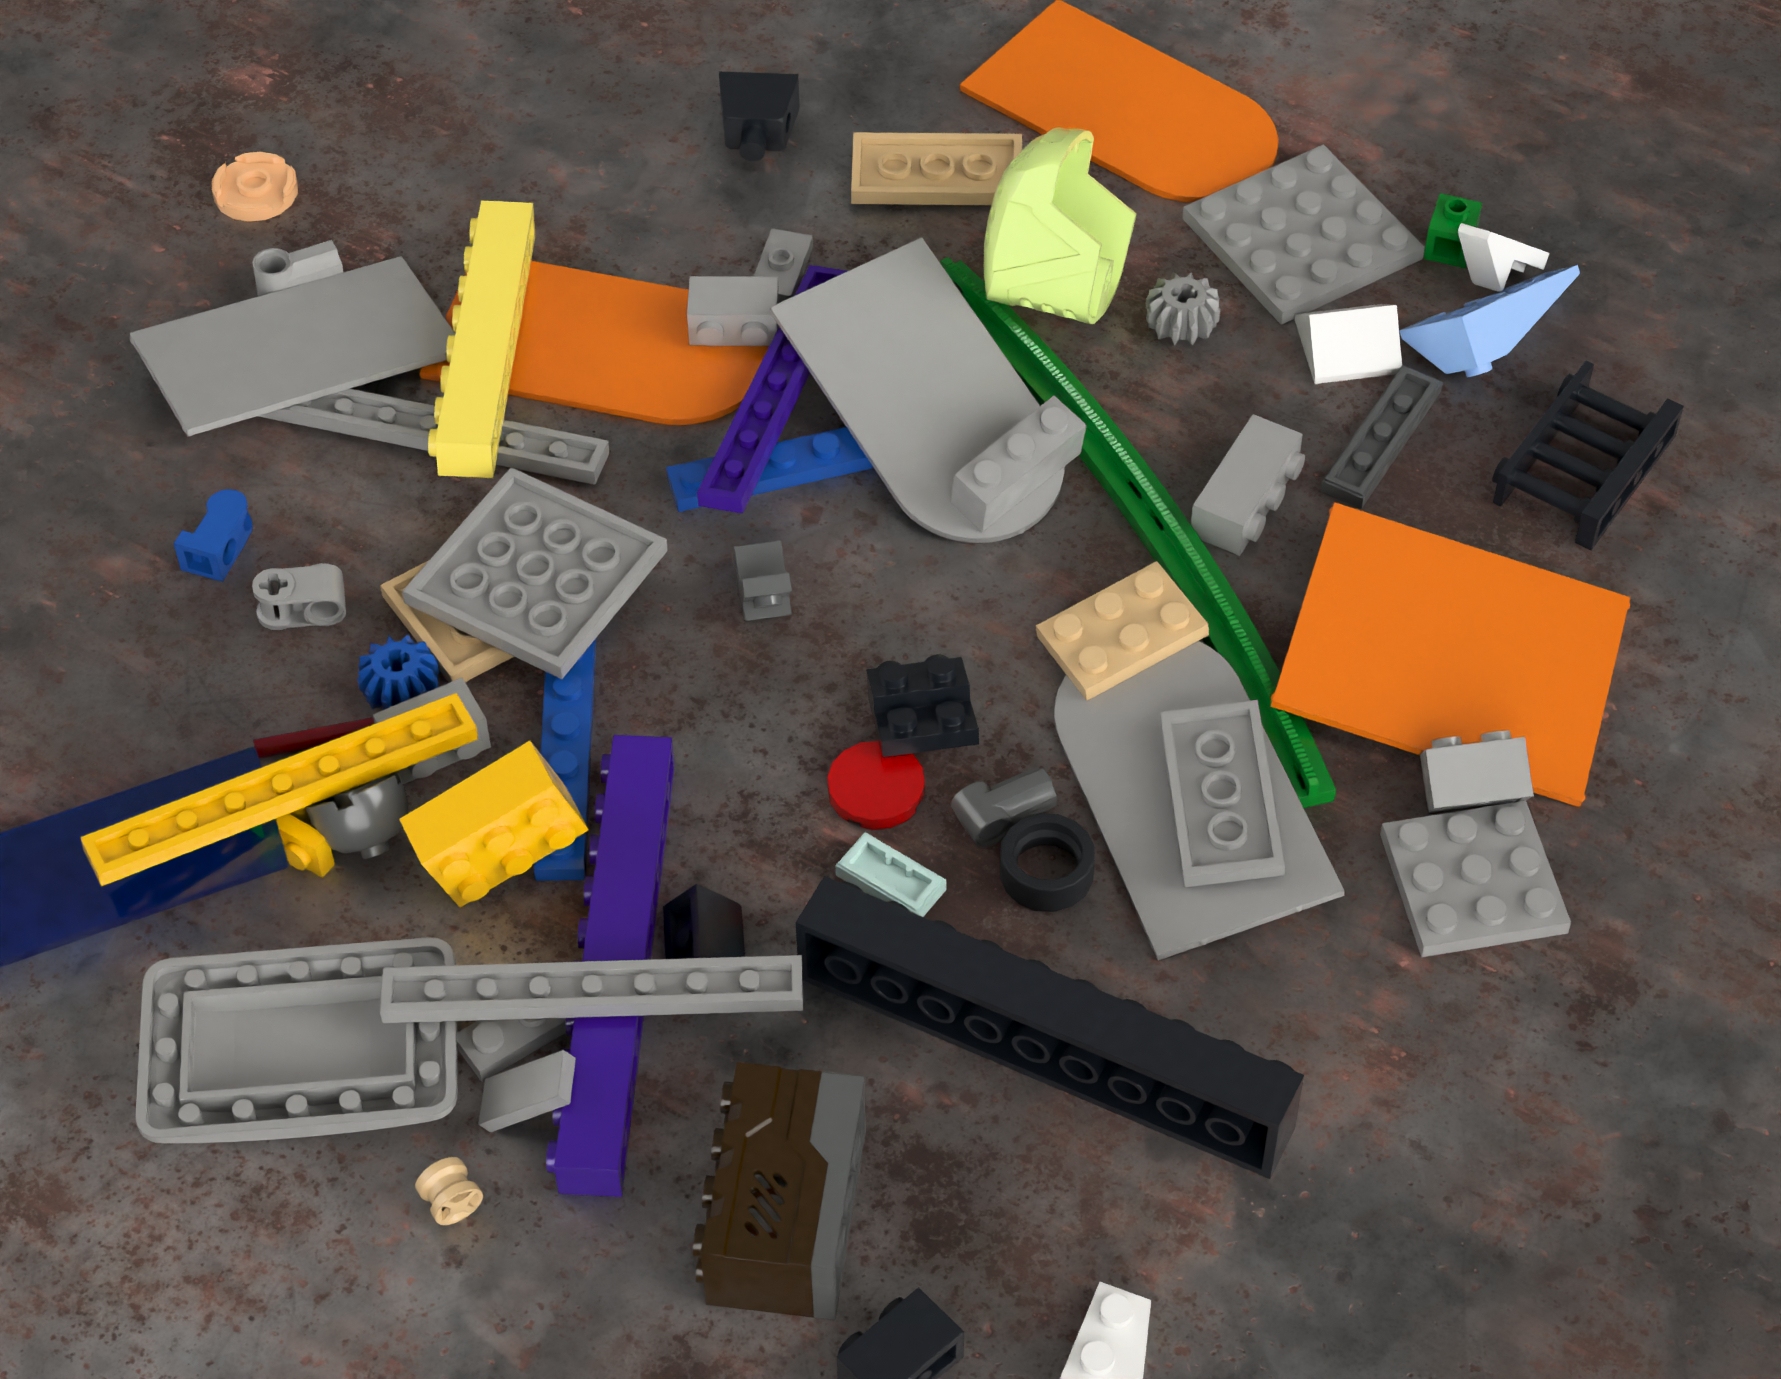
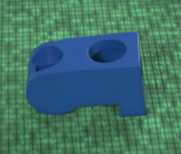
(217, 538)

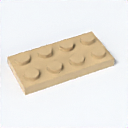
(930, 167)

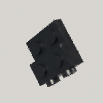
(922, 706)

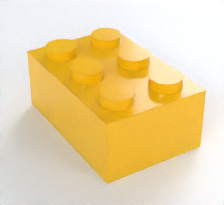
(494, 824)

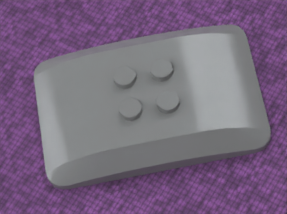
(288, 1045)

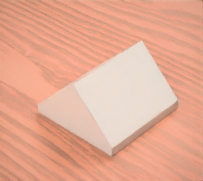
(1351, 342)

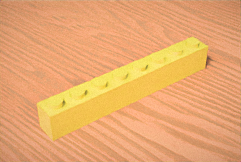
(484, 340)

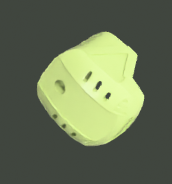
(1056, 231)

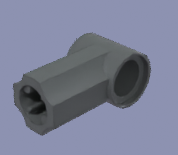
(992, 810)

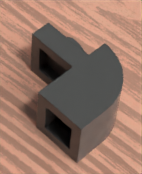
(762, 580)

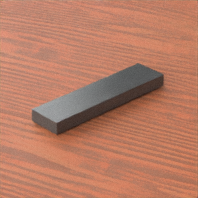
(1381, 437)

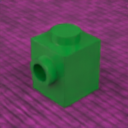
(1442, 237)

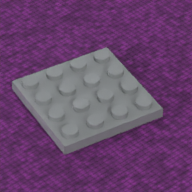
(1302, 233)
(535, 572)

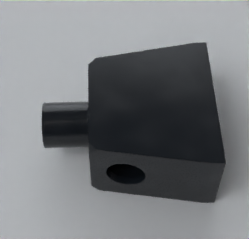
(758, 111)

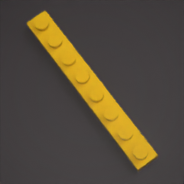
(278, 789)

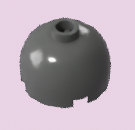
(362, 816)

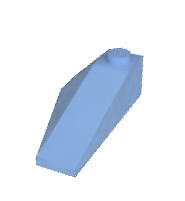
(1487, 326)

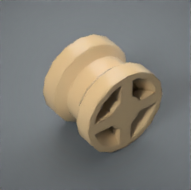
(449, 1191)

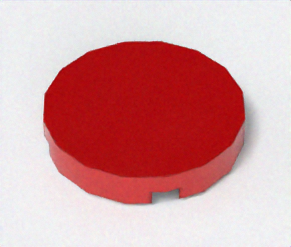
(875, 788)

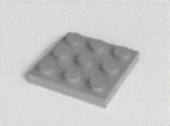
(1474, 878)

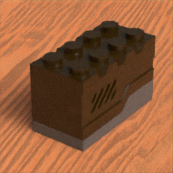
(781, 1190)

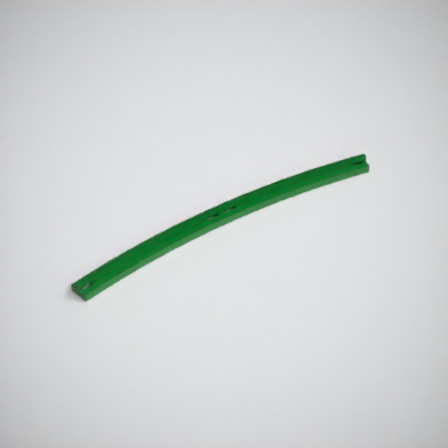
(1175, 547)

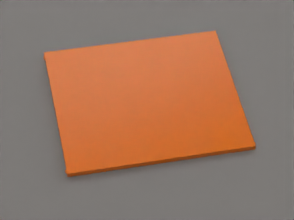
(1449, 640)

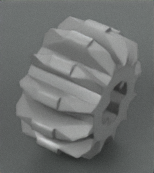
(1182, 308)

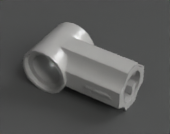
(280, 270)

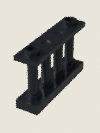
(1612, 486)

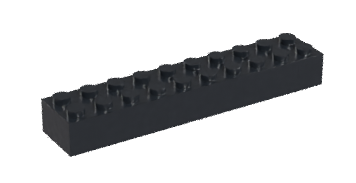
(1049, 1026)

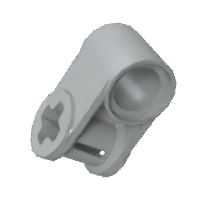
(304, 596)

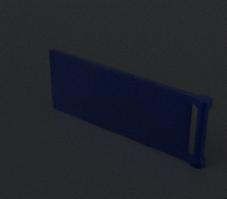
(55, 897)

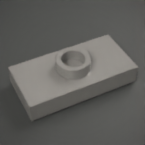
(785, 258)

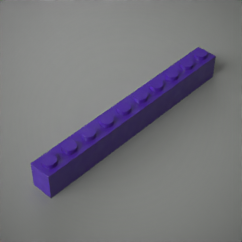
(619, 926)

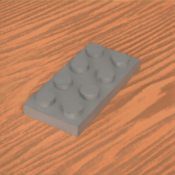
(1222, 794)

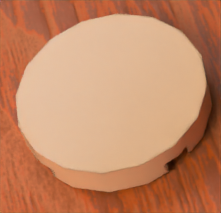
(254, 187)

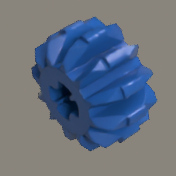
(397, 672)

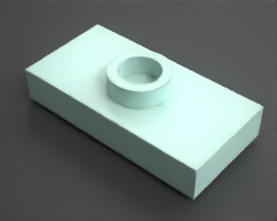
(890, 875)

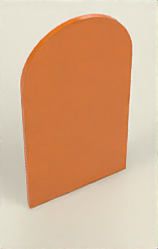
(1146, 110)
(619, 350)

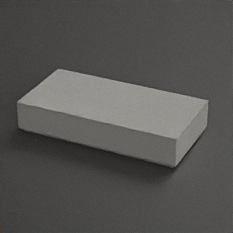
(527, 1091)

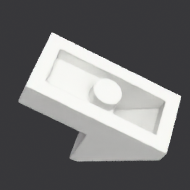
(1493, 256)

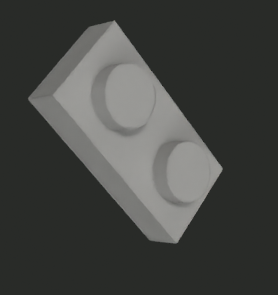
(497, 1044)

